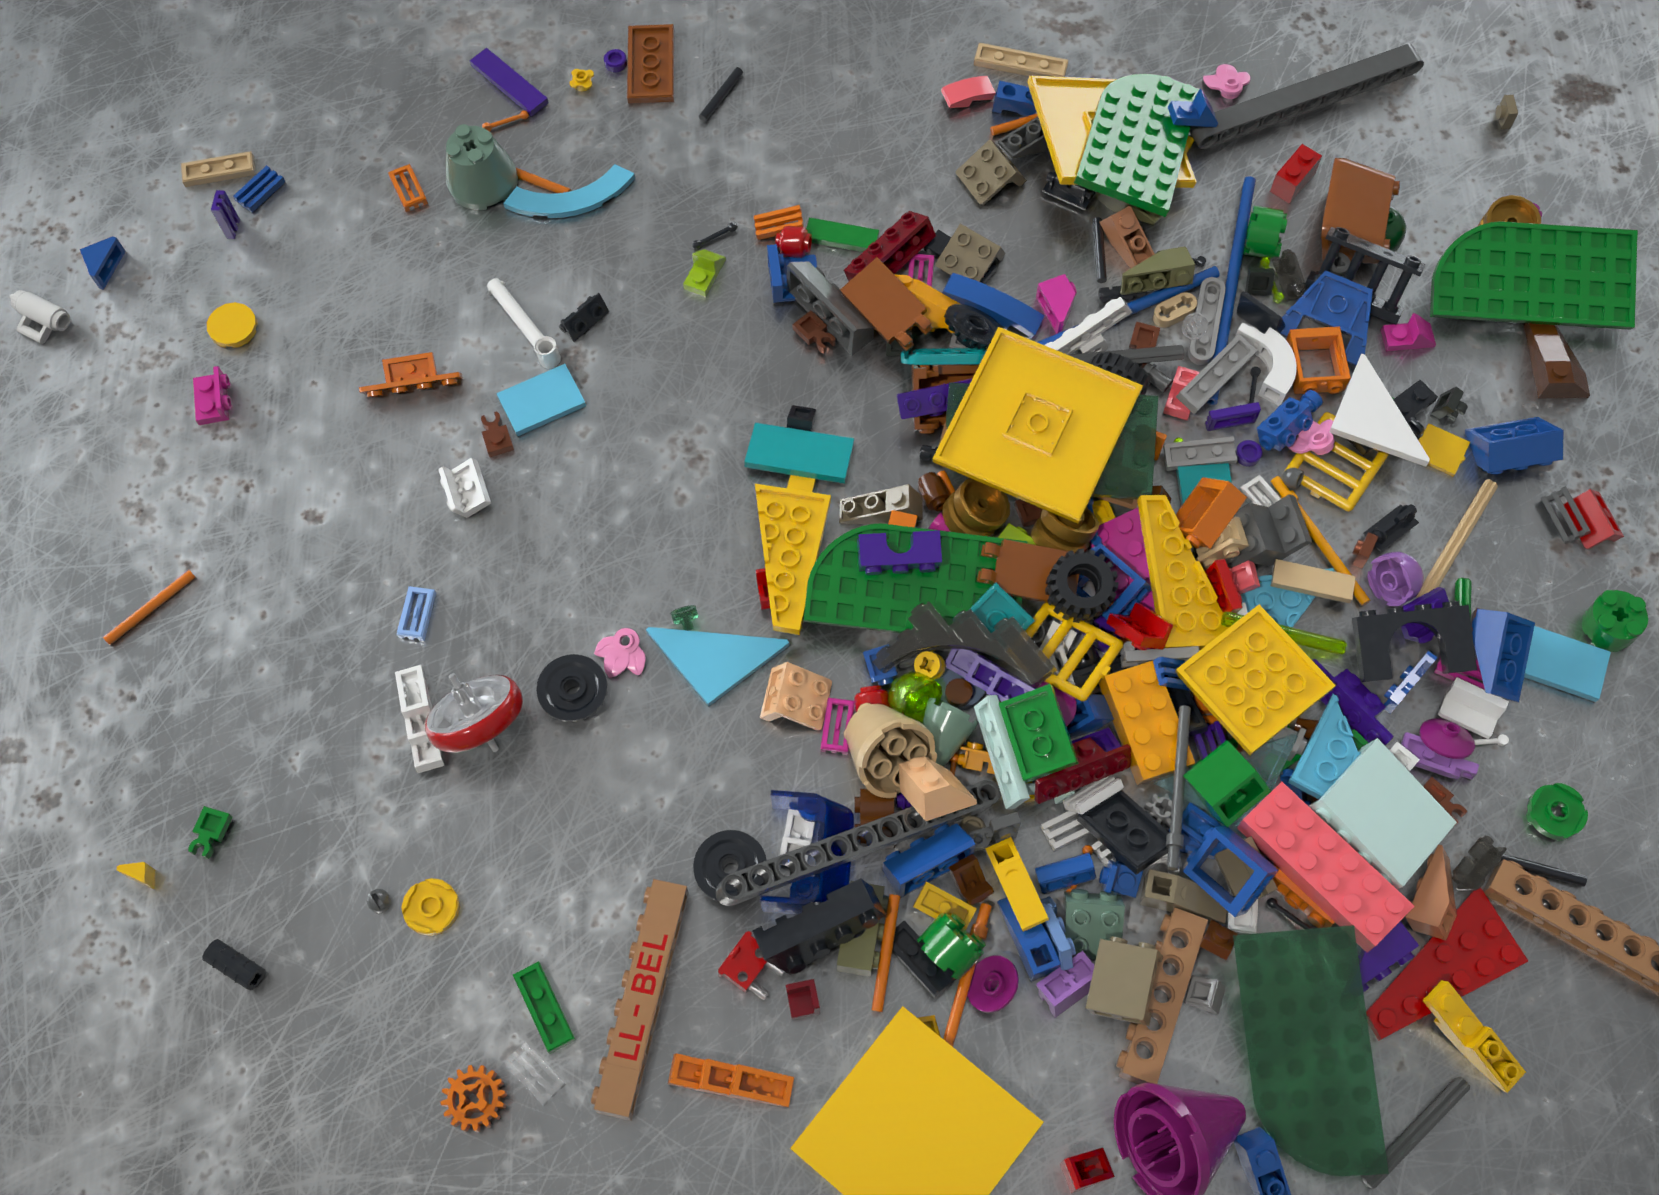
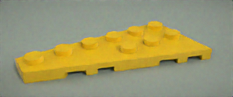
(791, 540)
(1177, 580)

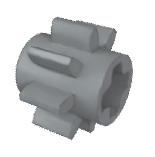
(1154, 810)

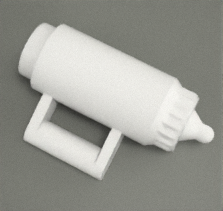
(41, 311)

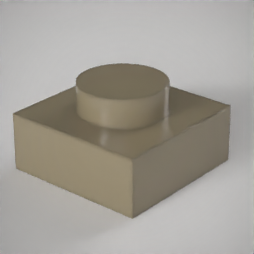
(1506, 111)

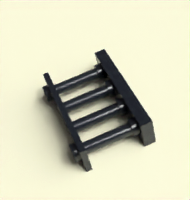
(1385, 309)

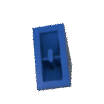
(103, 259)

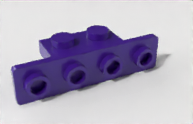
(925, 401)
(1357, 705)

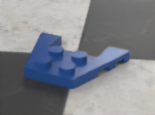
(1335, 303)

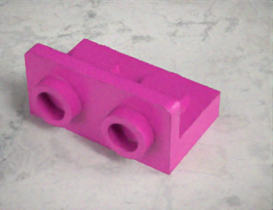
(211, 397)

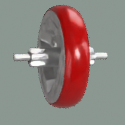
(473, 713)

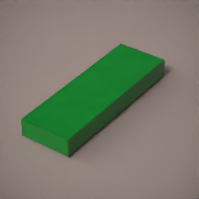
(841, 235)
(544, 1007)

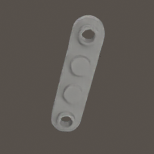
(1210, 307)

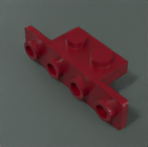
(1092, 767)

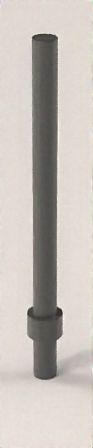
(1174, 839)

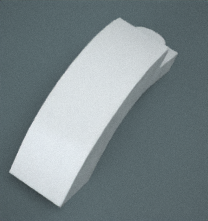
(1278, 359)

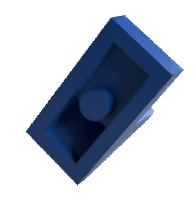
(1193, 113)

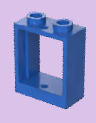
(1132, 594)
(1262, 875)

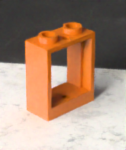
(1314, 339)
(1208, 511)

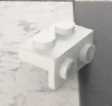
(465, 488)

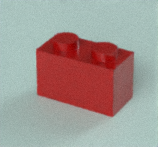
(1295, 173)

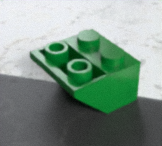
(1226, 784)

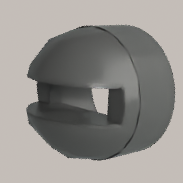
(1293, 477)
(383, 896)

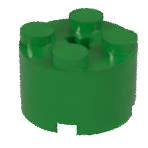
(1264, 232)
(1615, 620)
(951, 945)

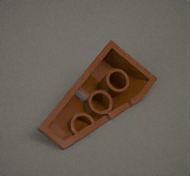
(1554, 364)

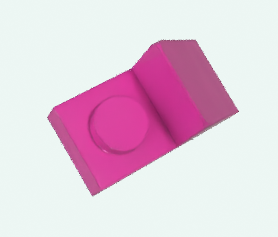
(1407, 336)

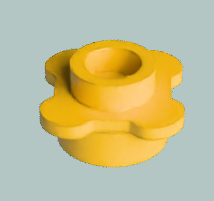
(581, 79)

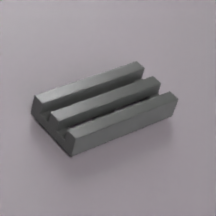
(1556, 497)

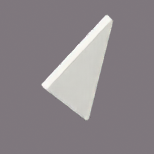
(1373, 418)

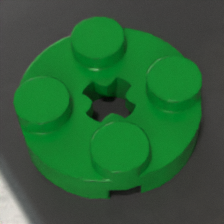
(1544, 820)

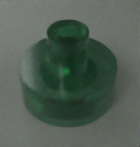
(684, 616)

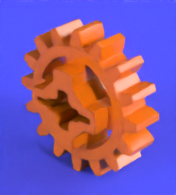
(466, 1106)

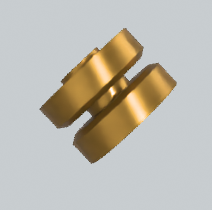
(1512, 209)
(976, 509)
(1063, 534)

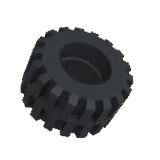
(1123, 367)
(1094, 569)

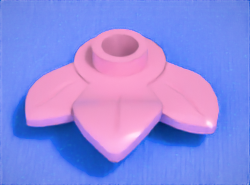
(1227, 81)
(1315, 439)
(621, 657)

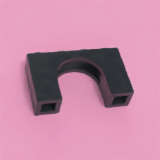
(1448, 624)

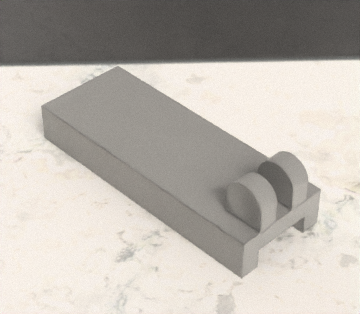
(1200, 452)
(1132, 657)

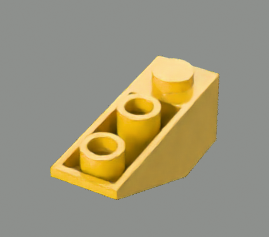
(1017, 884)

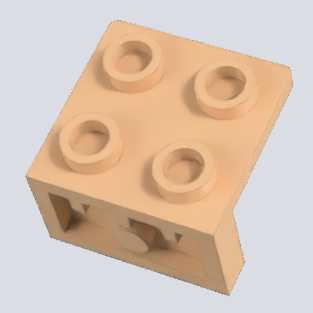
(796, 696)

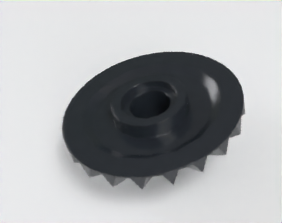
(971, 325)
(564, 674)
(720, 850)

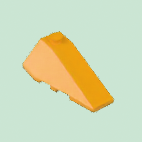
(934, 301)

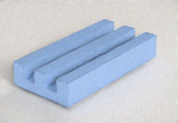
(412, 633)

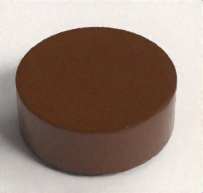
(958, 692)

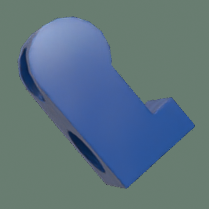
(1013, 98)

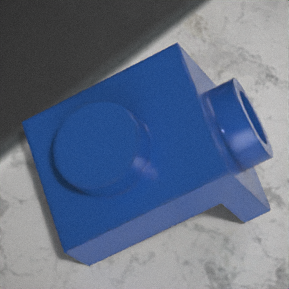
(875, 674)

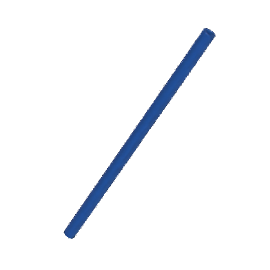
(1234, 270)
(1155, 297)

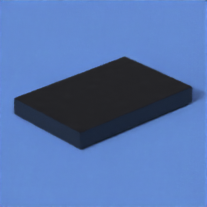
(1126, 831)

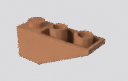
(1127, 236)
(1434, 898)

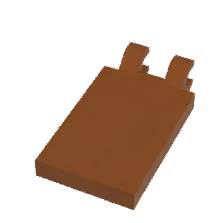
(886, 303)
(1022, 569)

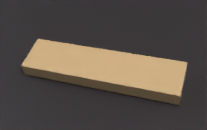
(1019, 61)

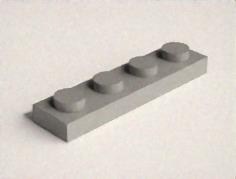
(1216, 373)

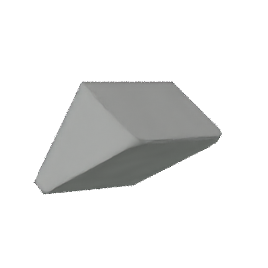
(1205, 994)

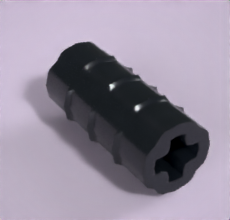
(233, 964)

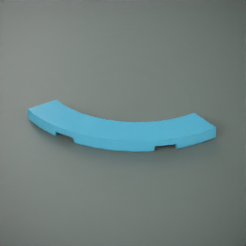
(573, 202)

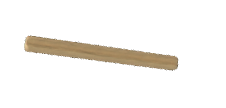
(1459, 537)

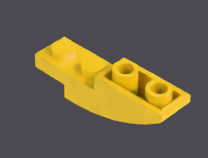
(1473, 1039)

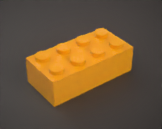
(1144, 720)

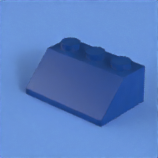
(1515, 444)
(927, 859)

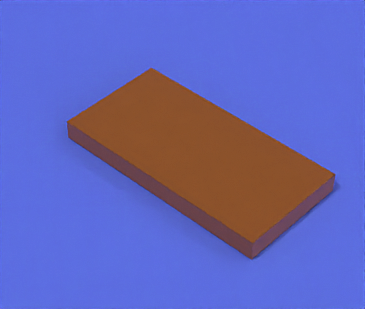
(650, 64)

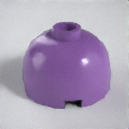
(1395, 578)

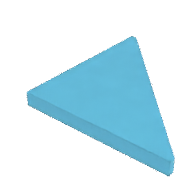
(1281, 604)
(715, 660)
(1326, 753)

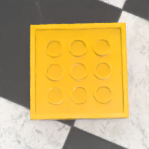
(1254, 679)

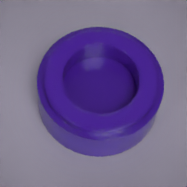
(615, 60)
(1248, 453)

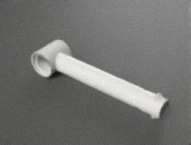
(540, 342)

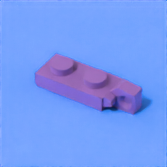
(1436, 763)

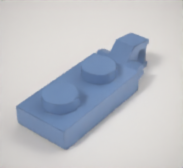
(1056, 931)

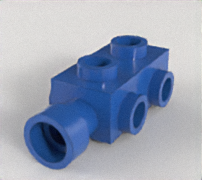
(1288, 421)

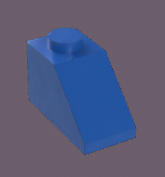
(1090, 716)

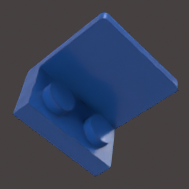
(778, 272)

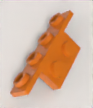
(410, 371)

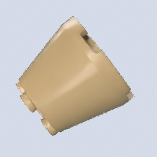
(881, 741)

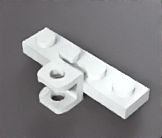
(1088, 334)

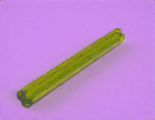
(1299, 636)

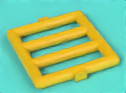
(1358, 486)
(1092, 633)

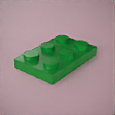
(1038, 733)

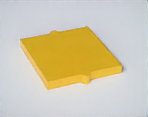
(1443, 449)

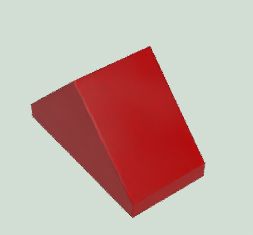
(1086, 1169)

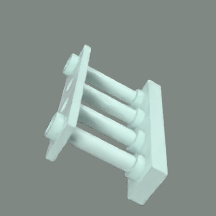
(1003, 760)

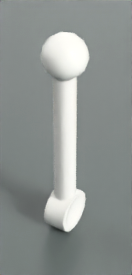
(1501, 740)

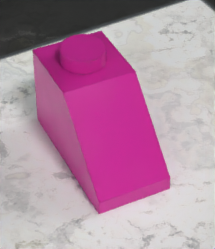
(1056, 300)

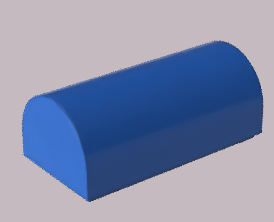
(1065, 873)

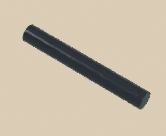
(720, 94)
(1099, 250)
(1548, 871)

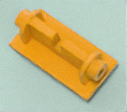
(974, 757)

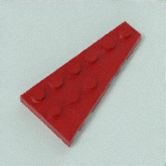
(1470, 957)

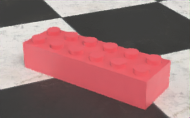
(1325, 866)

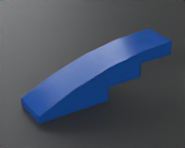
(995, 303)

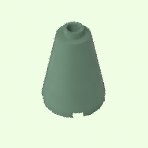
(948, 727)

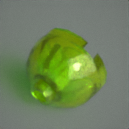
(911, 693)

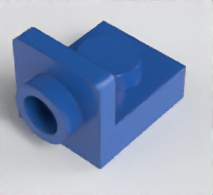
(1119, 879)

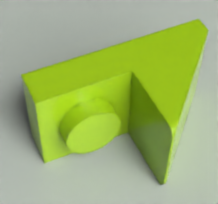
(704, 272)

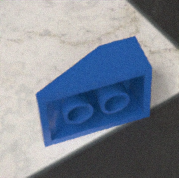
(1502, 651)

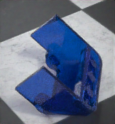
(832, 820)

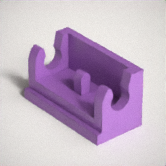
(1066, 987)

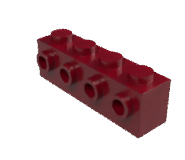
(896, 245)

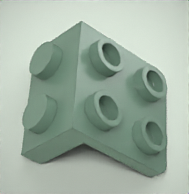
(1092, 918)

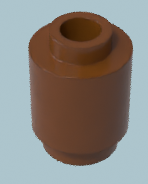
(933, 491)

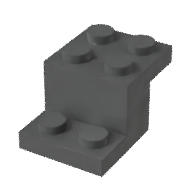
(1271, 532)

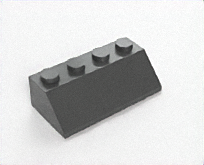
(827, 302)

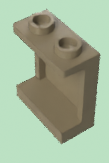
(1123, 980)

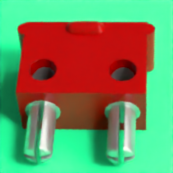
(744, 962)

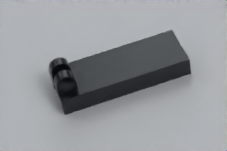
(918, 963)

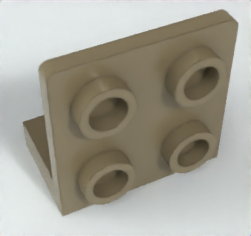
(988, 172)
(969, 254)

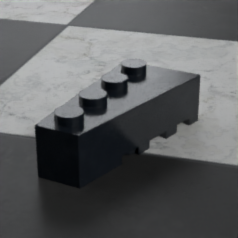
(819, 927)

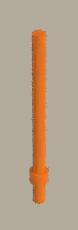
(980, 930)

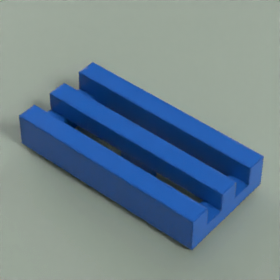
(256, 187)
(1168, 666)

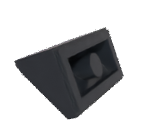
(1258, 314)

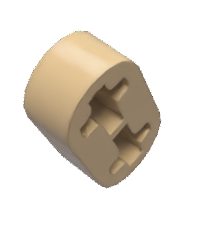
(1173, 307)

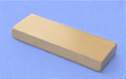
(218, 169)
(1313, 581)

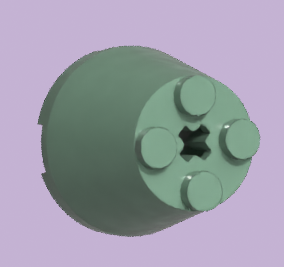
(478, 168)

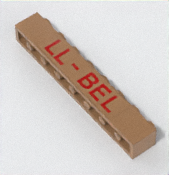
(641, 1000)

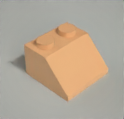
(932, 788)

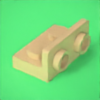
(1226, 546)

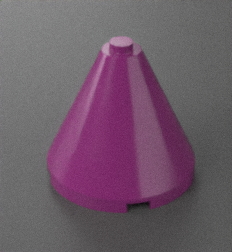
(1175, 1136)

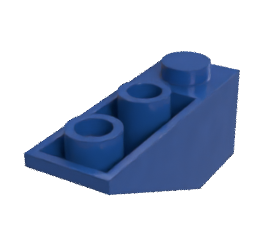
(1032, 945)
(1261, 1163)

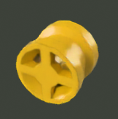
(935, 666)

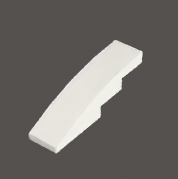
(415, 707)

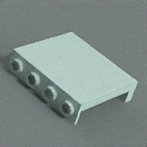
(1384, 814)

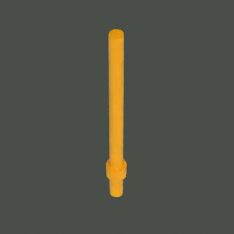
(1321, 542)

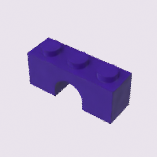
(876, 556)

